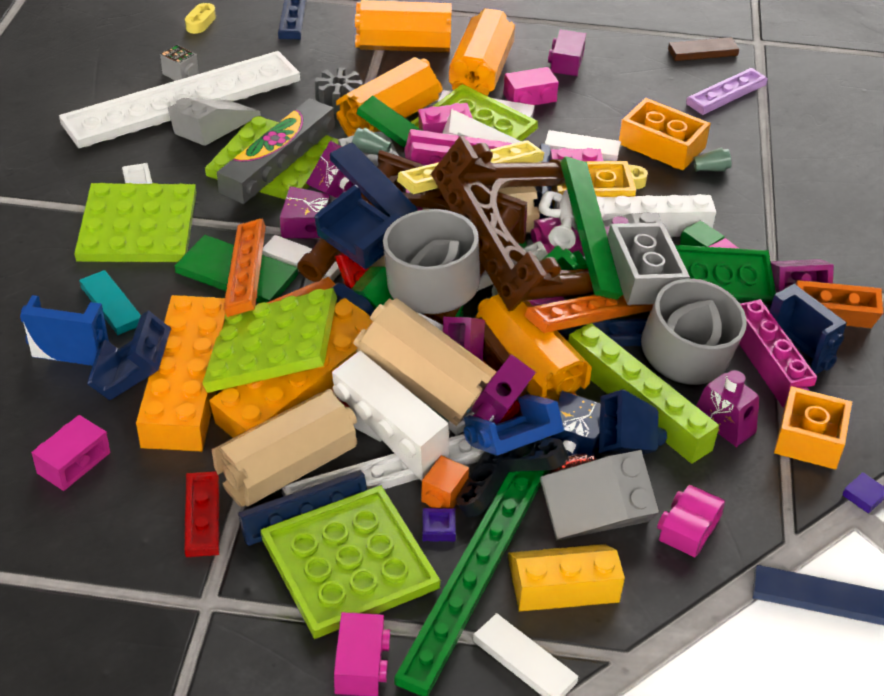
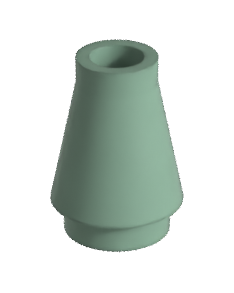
(370, 142)
(715, 160)

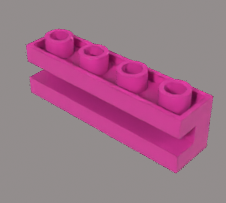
(431, 147)
(774, 352)

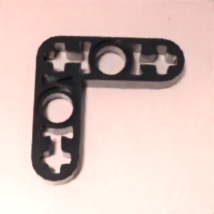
(479, 491)

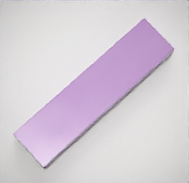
(726, 91)

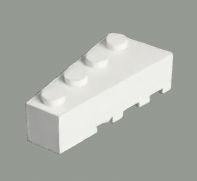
(393, 413)

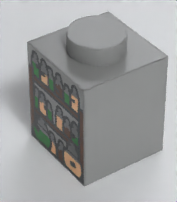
(179, 63)

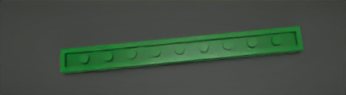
(467, 583)

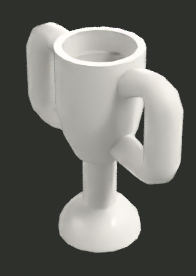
(562, 234)

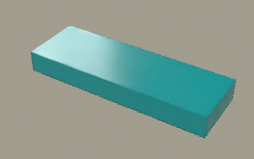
(116, 307)

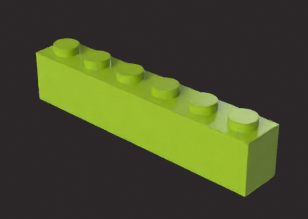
(614, 369)

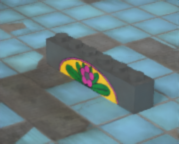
(275, 151)

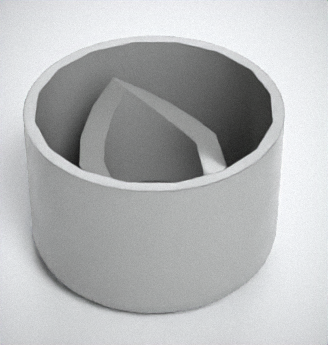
(432, 260)
(701, 314)

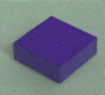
(864, 492)
(438, 524)

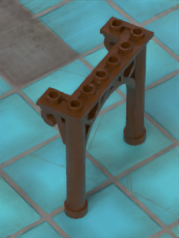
(468, 171)
(511, 210)

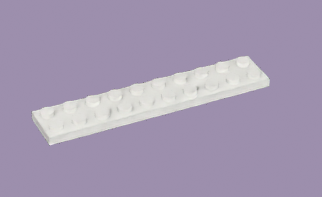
(150, 106)

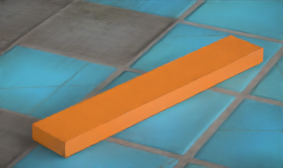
(245, 268)
(580, 312)

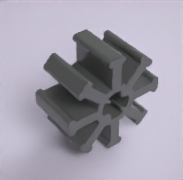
(332, 87)

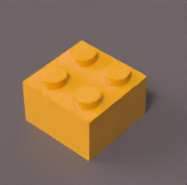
(813, 427)

